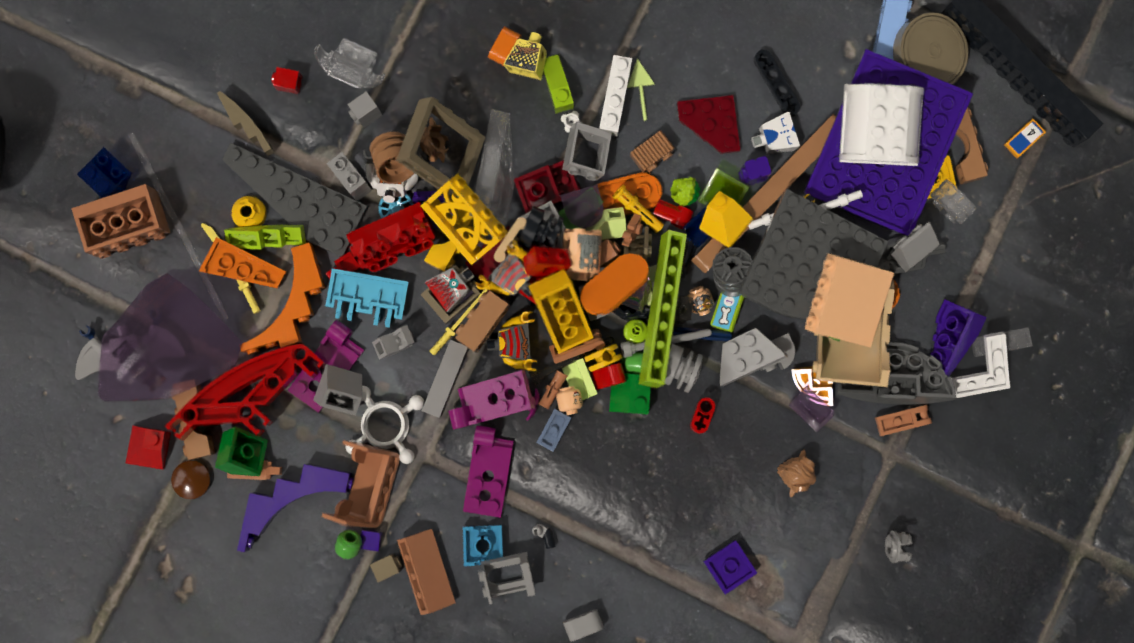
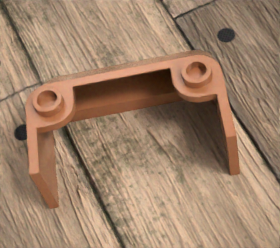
(370, 487)

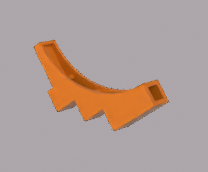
(298, 307)

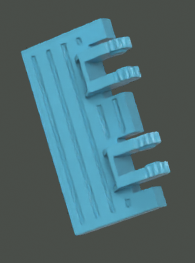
(367, 293)

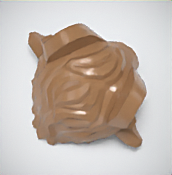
(434, 142)
(797, 473)

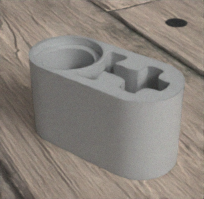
(583, 625)

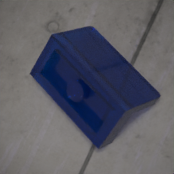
(693, 232)

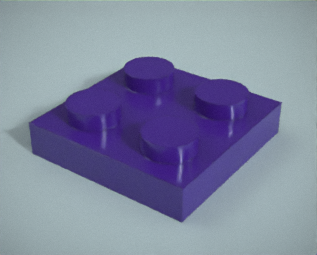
(730, 567)

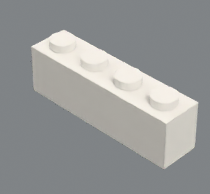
(615, 94)

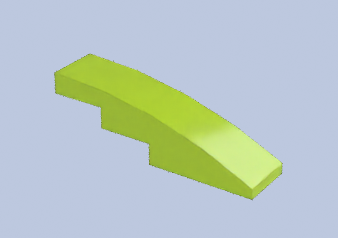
(265, 236)

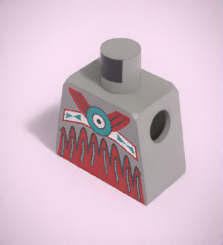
(450, 287)

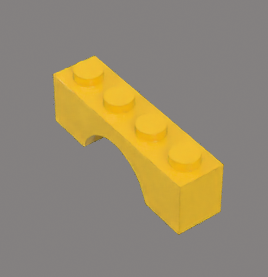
(442, 255)

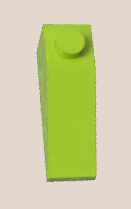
(557, 84)

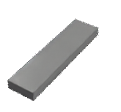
(445, 378)

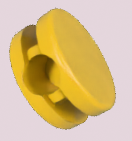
(603, 357)

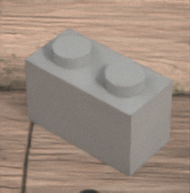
(364, 110)

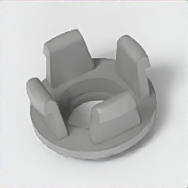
(893, 546)

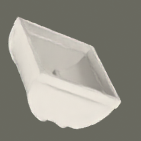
(881, 124)

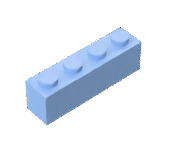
(891, 20)

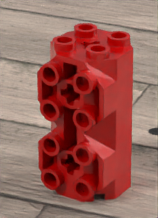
(383, 240)

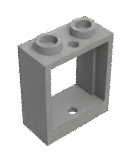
(593, 135)
(349, 176)

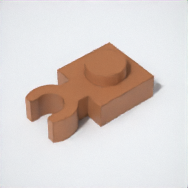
(633, 229)

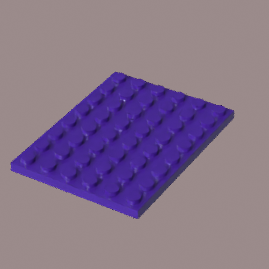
(892, 192)

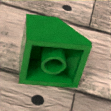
(630, 396)
(241, 452)

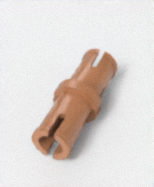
(552, 389)

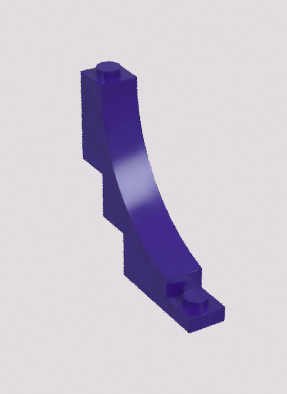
(263, 508)

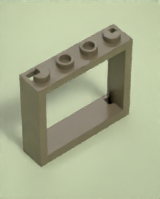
(407, 153)

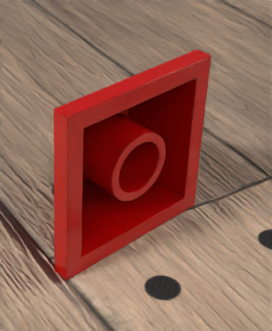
(148, 447)

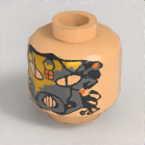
(702, 300)

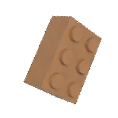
(482, 321)

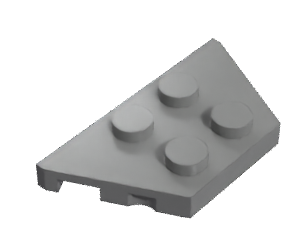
(747, 355)

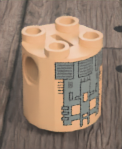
(584, 252)

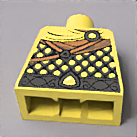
(527, 57)

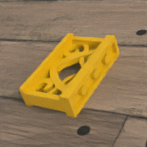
(470, 202)

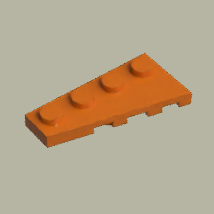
(238, 264)

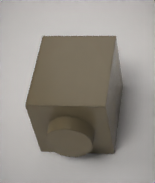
(386, 567)

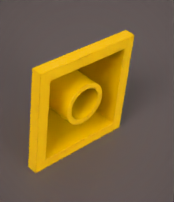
(725, 220)

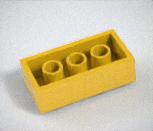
(561, 311)

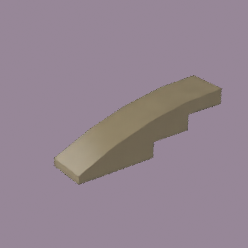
(242, 120)

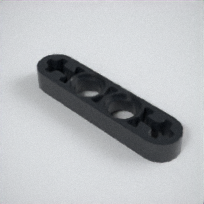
(779, 82)

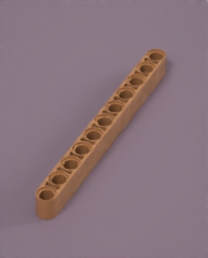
(772, 189)

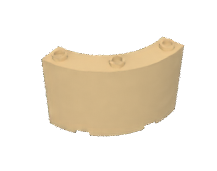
(854, 362)

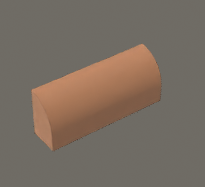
(426, 572)

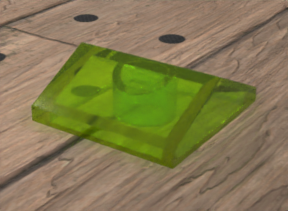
(726, 184)

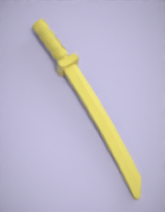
(243, 286)
(450, 331)

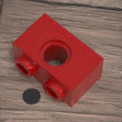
(546, 261)

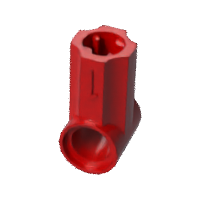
(678, 216)

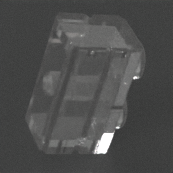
(953, 201)

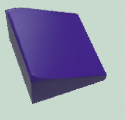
(370, 540)

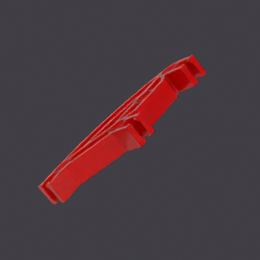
(209, 404)

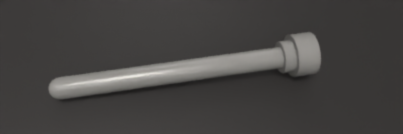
(630, 348)

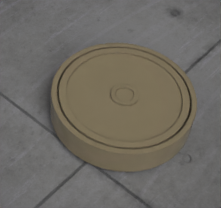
(932, 46)

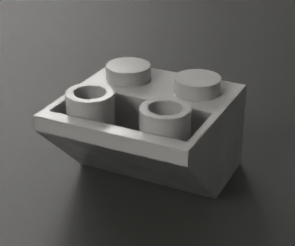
(916, 247)
(339, 390)

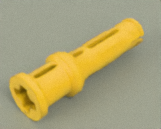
(632, 201)

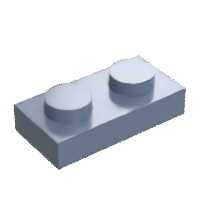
(553, 430)

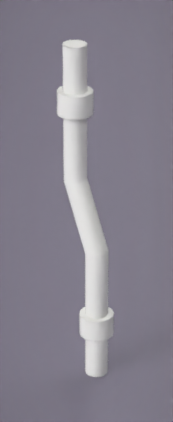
(841, 200)

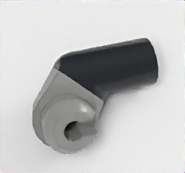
(545, 533)

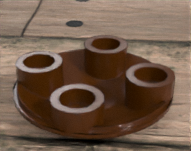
(190, 479)

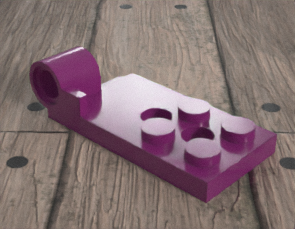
(334, 350)
(478, 405)
(491, 455)

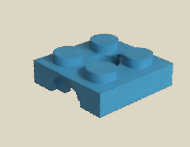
(473, 534)

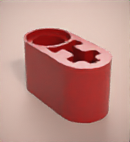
(608, 376)
(706, 422)

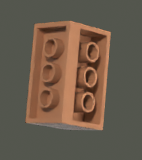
(121, 221)

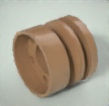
(384, 153)

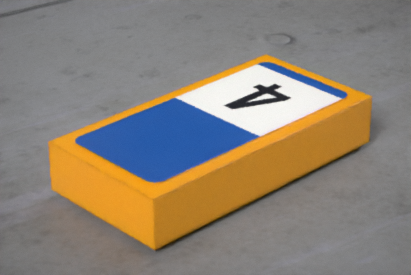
(1024, 138)

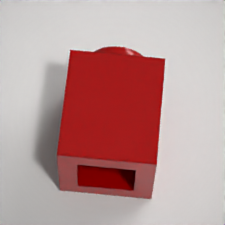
(287, 80)

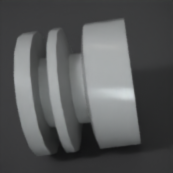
(682, 368)

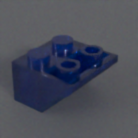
(105, 174)

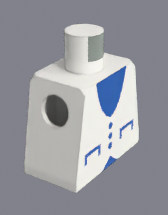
(777, 135)

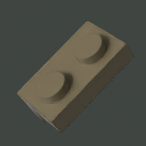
(641, 245)

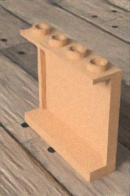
(849, 300)

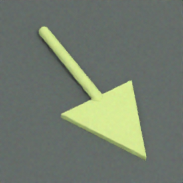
(639, 79)

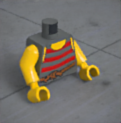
(509, 275)
(514, 342)

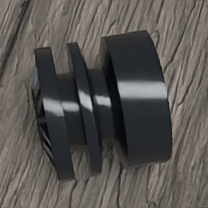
(541, 230)

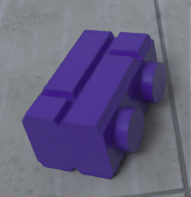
(755, 171)

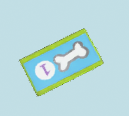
(726, 312)

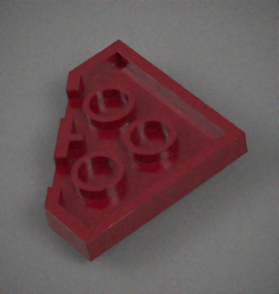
(712, 121)

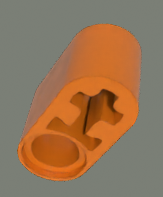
(503, 45)

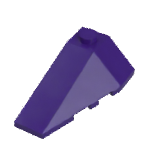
(955, 334)

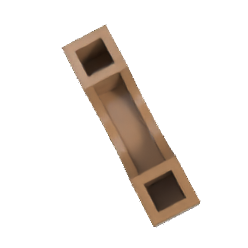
(972, 165)
(196, 444)

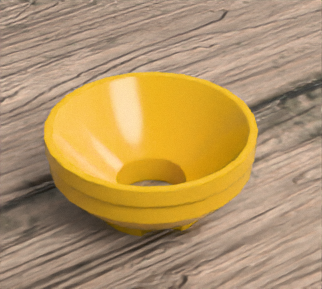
(257, 216)

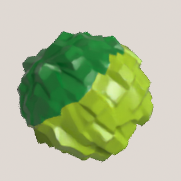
(685, 191)

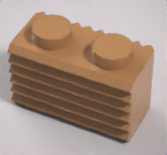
(652, 152)

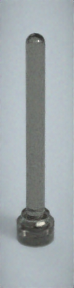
(538, 375)

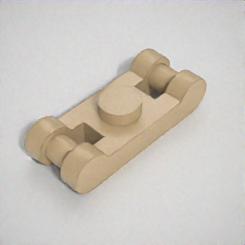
(519, 224)

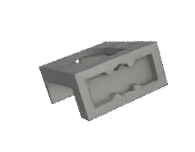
(495, 589)

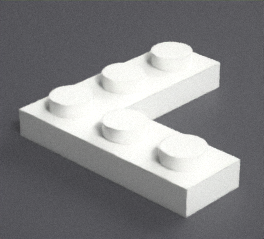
(997, 371)

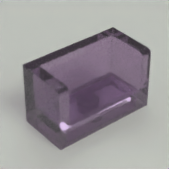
(811, 408)

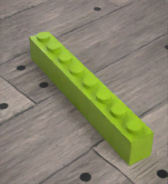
(662, 309)

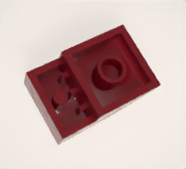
(545, 186)

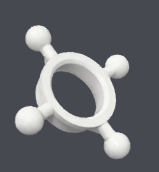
(415, 403)

